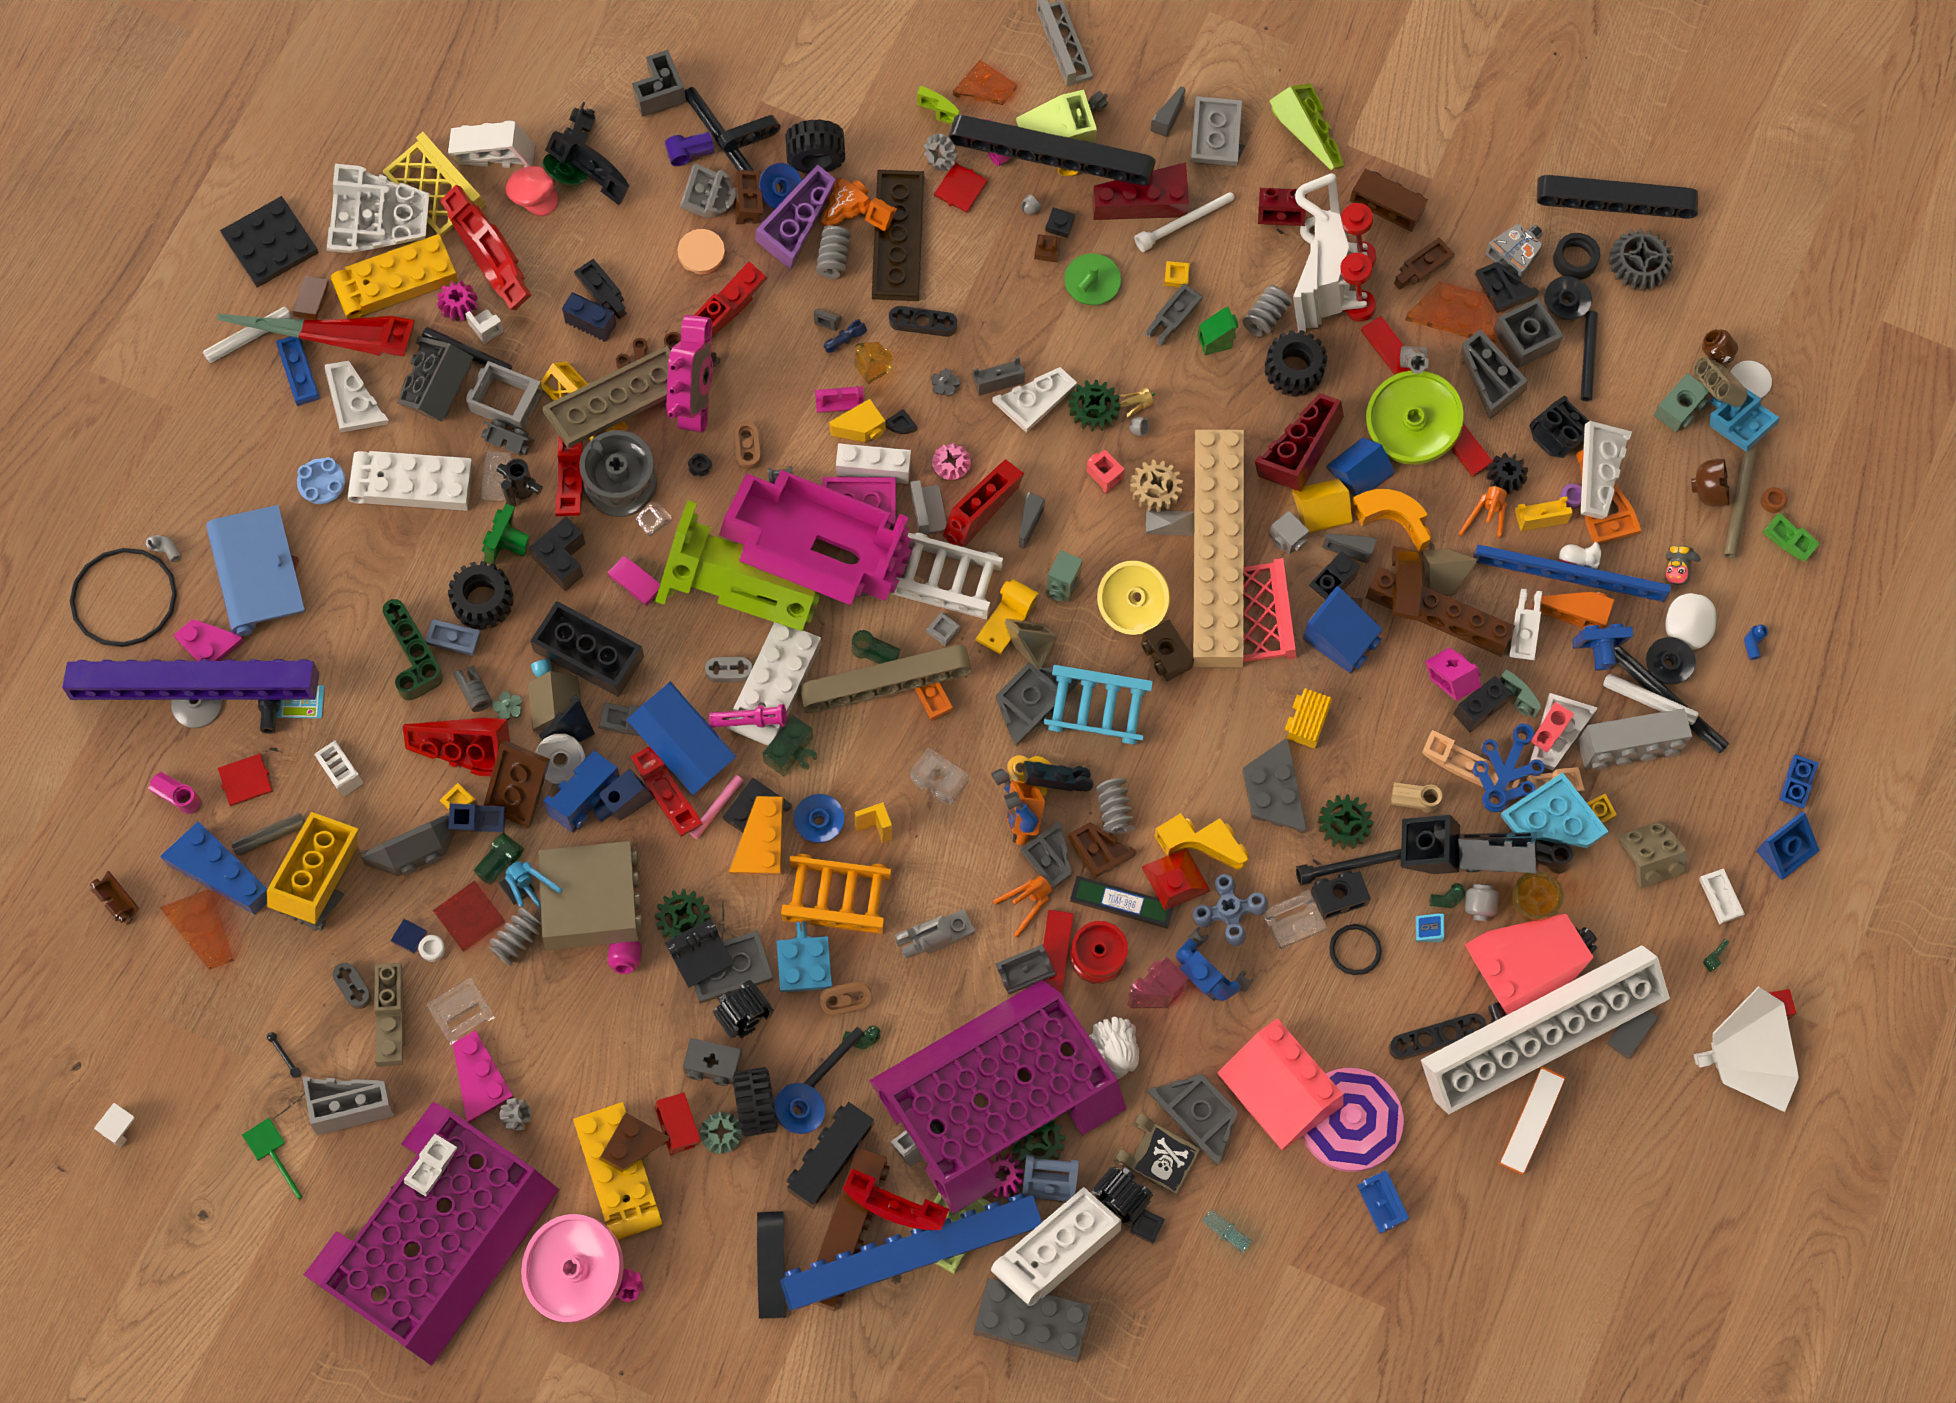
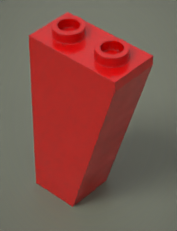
(982, 503)

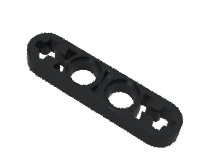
(1436, 1034)

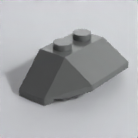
(411, 849)

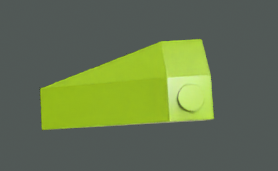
(1301, 113)

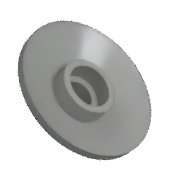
(197, 714)

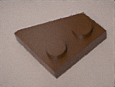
(1099, 849)
(631, 1143)

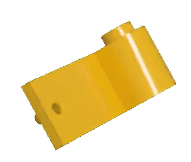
(1015, 604)

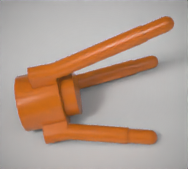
(1494, 502)
(1036, 890)

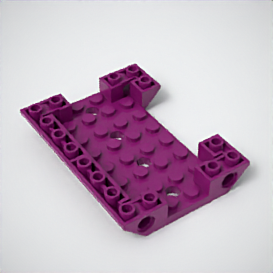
(985, 1061)
(458, 1249)

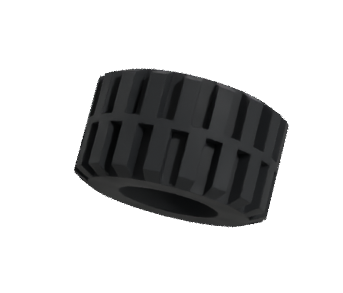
(815, 144)
(1295, 346)
(476, 577)
(755, 1102)

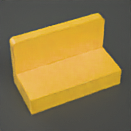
(874, 816)

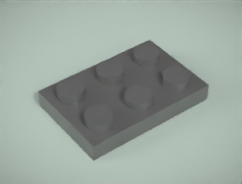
(749, 964)

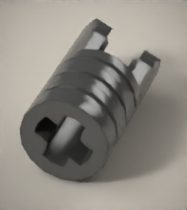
(474, 691)

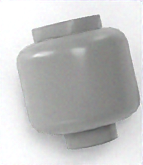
(1482, 902)

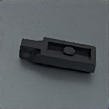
(601, 287)

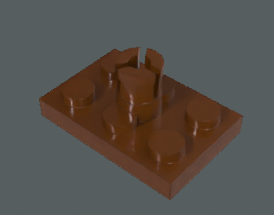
(517, 782)

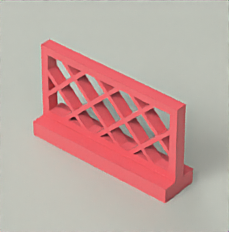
(1282, 609)

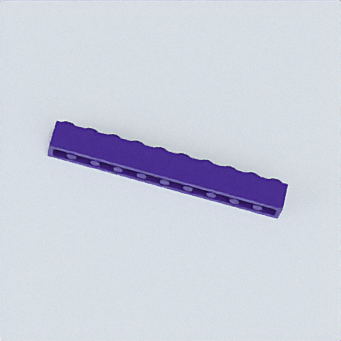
(191, 680)

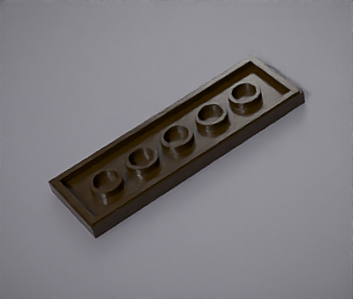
(899, 247)

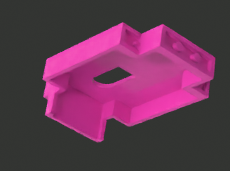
(786, 517)

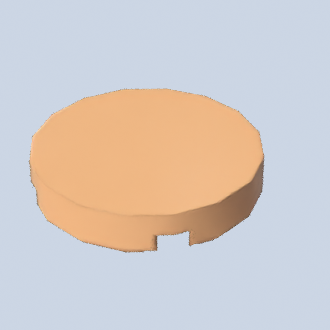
(701, 251)

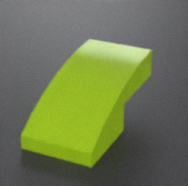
(932, 100)

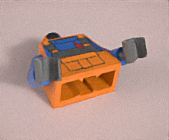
(1024, 806)

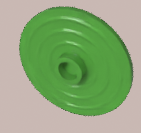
(1092, 279)

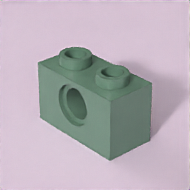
(1687, 391)
(1063, 576)

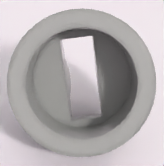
(1030, 205)
(1139, 426)

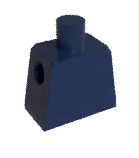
(623, 797)

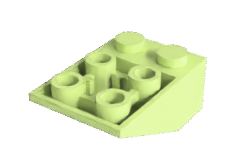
(1062, 116)

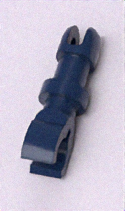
(854, 330)

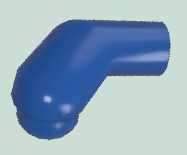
(1753, 639)

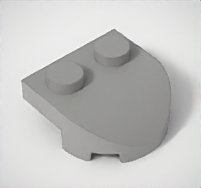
(707, 192)

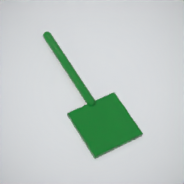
(263, 1141)

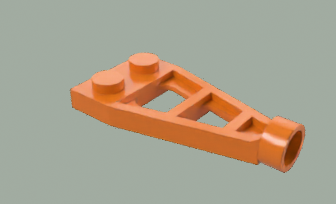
(1615, 525)

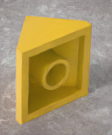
(1323, 505)

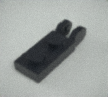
(1057, 776)

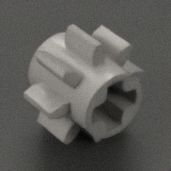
(515, 1114)

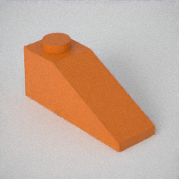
(1578, 608)

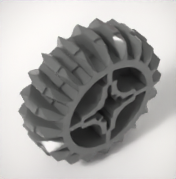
(1648, 251)

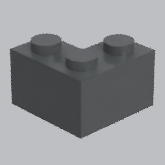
(662, 88)

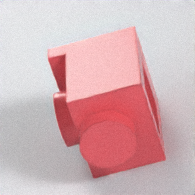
(1105, 462)

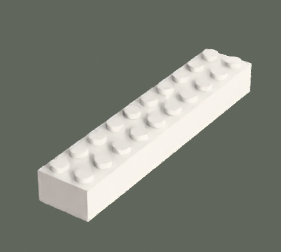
(1545, 1029)

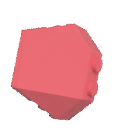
(1529, 959)

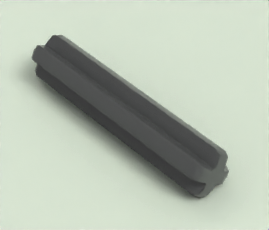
(268, 834)

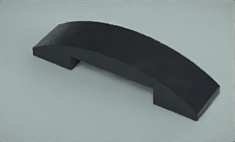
(591, 163)
(770, 1264)

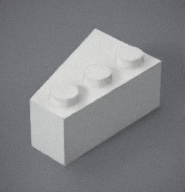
(491, 143)

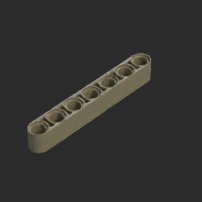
(885, 679)

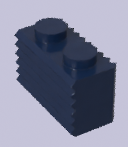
(589, 316)

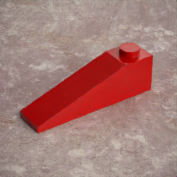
(460, 742)

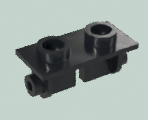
(580, 120)

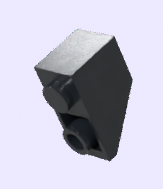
(1338, 572)

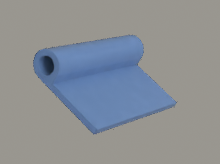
(254, 568)

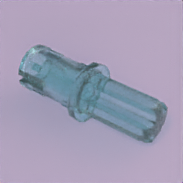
(1226, 1231)

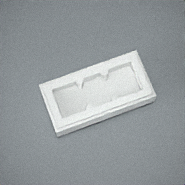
(1721, 896)

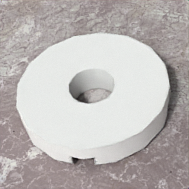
(561, 744)

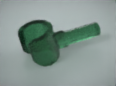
(1712, 960)

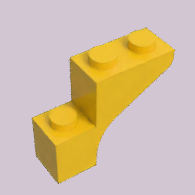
(1213, 840)

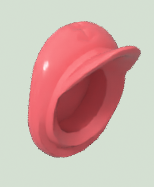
(533, 190)

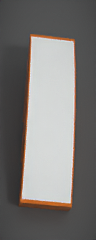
(1532, 1120)

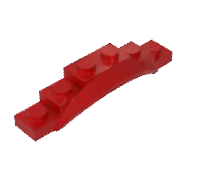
(487, 247)

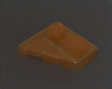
(985, 85)

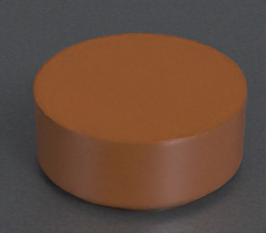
(1773, 500)

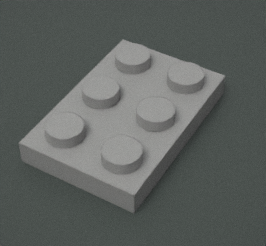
(1216, 131)

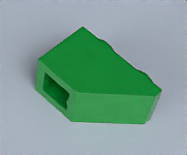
(1218, 332)

